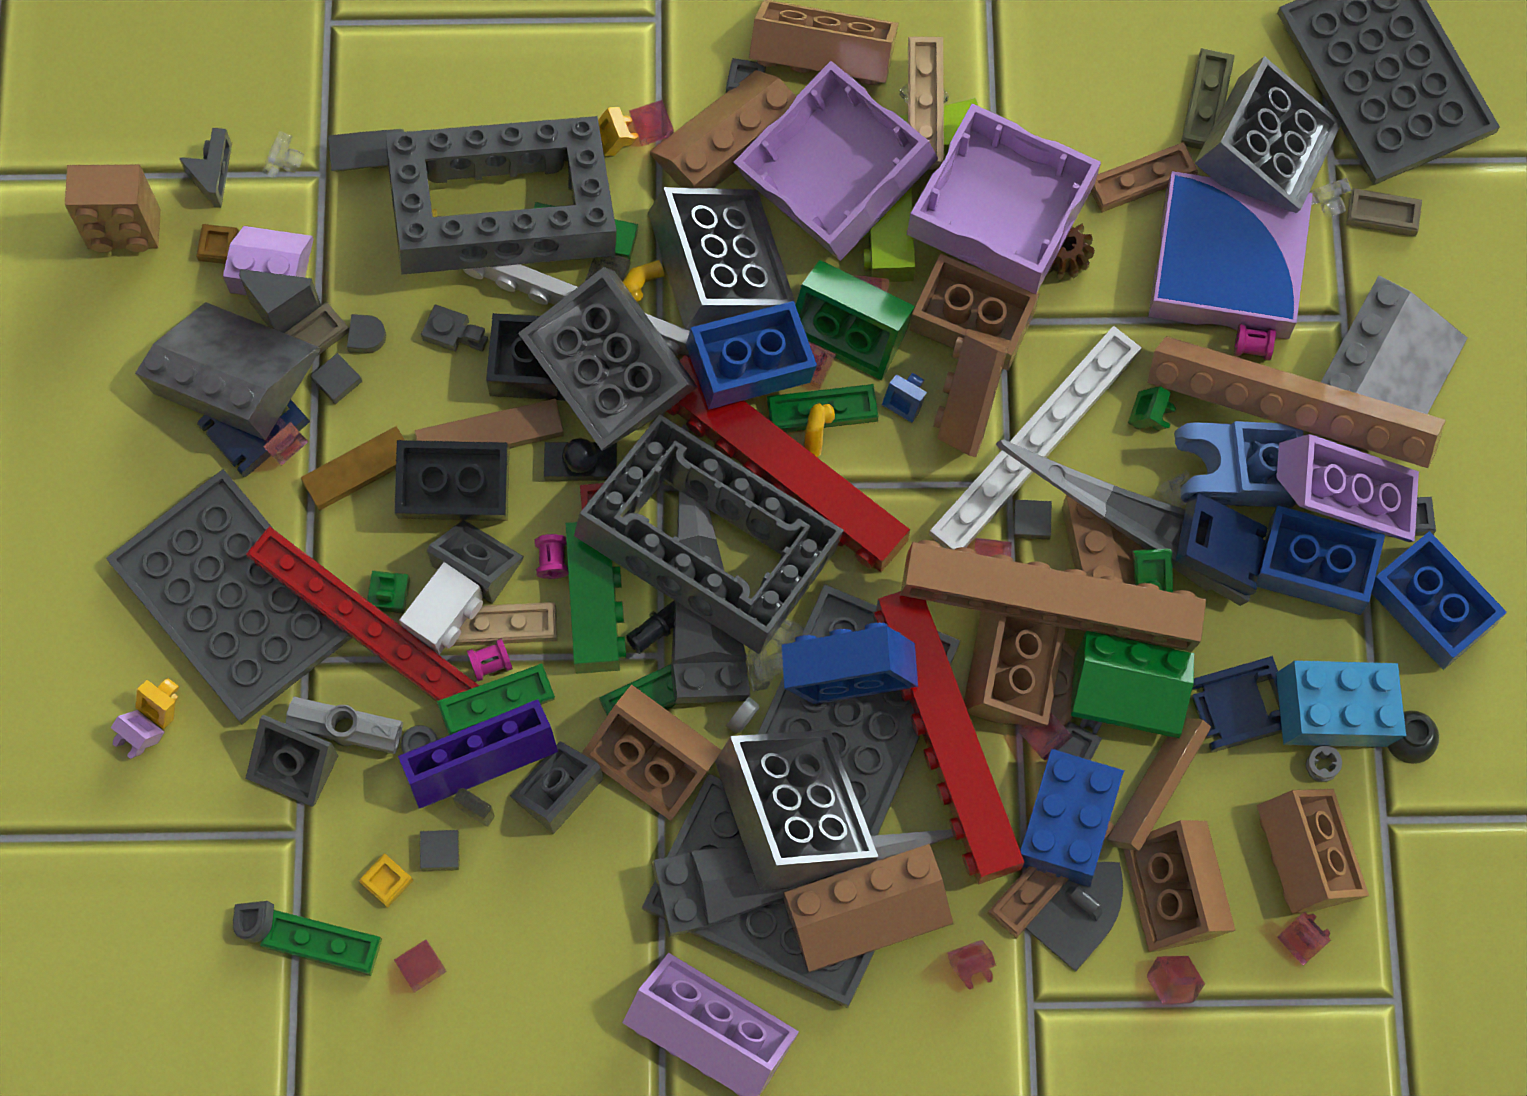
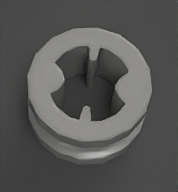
(1324, 752)

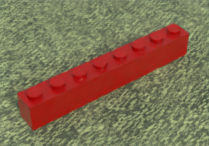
(784, 463)
(953, 745)

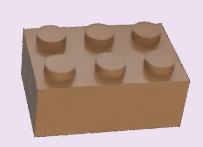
(113, 207)
(972, 299)

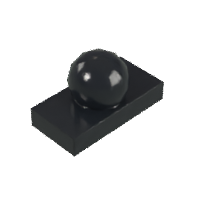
(578, 461)

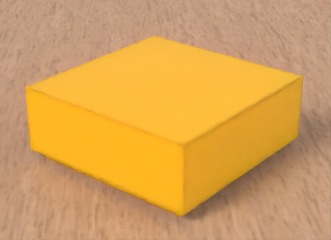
(386, 880)

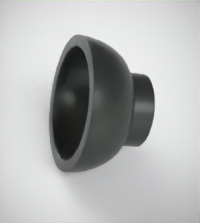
(1420, 739)

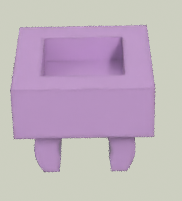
(137, 731)

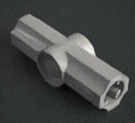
(367, 729)

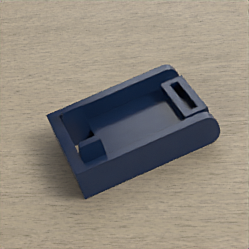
(238, 444)
(1231, 544)
(1235, 706)

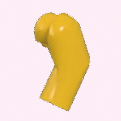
(639, 275)
(814, 430)

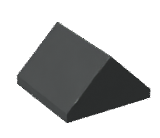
(280, 298)
(476, 557)
(290, 761)
(558, 786)

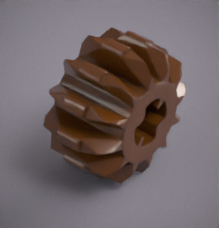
(1078, 255)

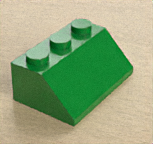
(852, 318)
(1132, 684)

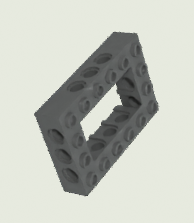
(500, 237)
(734, 493)

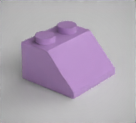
(266, 252)

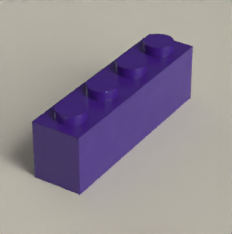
(478, 753)

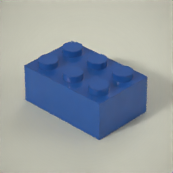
(751, 355)
(1320, 560)
(1436, 600)
(849, 664)
(1070, 817)

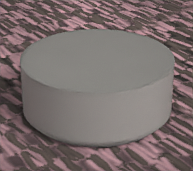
(743, 715)

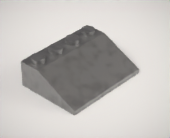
(1269, 138)
(718, 253)
(1396, 349)
(607, 359)
(228, 368)
(794, 807)

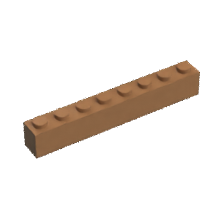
(1296, 401)
(1053, 595)

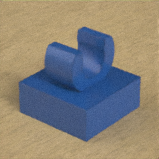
(905, 396)

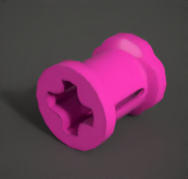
(1254, 342)
(551, 556)
(477, 657)

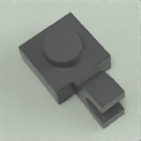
(449, 328)

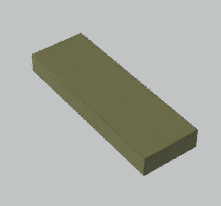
(1207, 96)

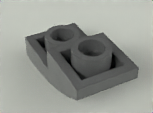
(359, 150)

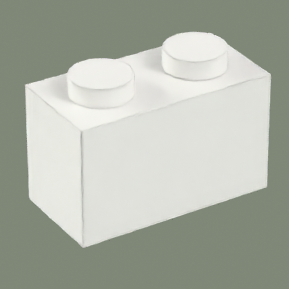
(443, 608)

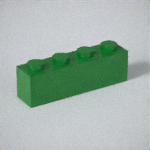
(594, 607)

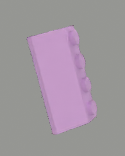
(1350, 485)
(710, 1027)

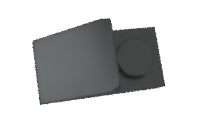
(211, 172)

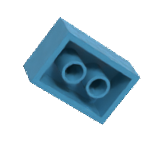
(1340, 703)

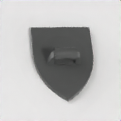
(1080, 915)

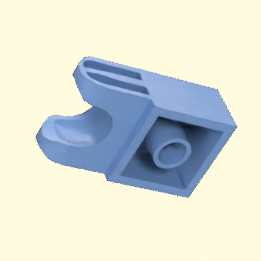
(1238, 461)

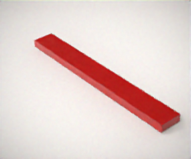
(357, 617)

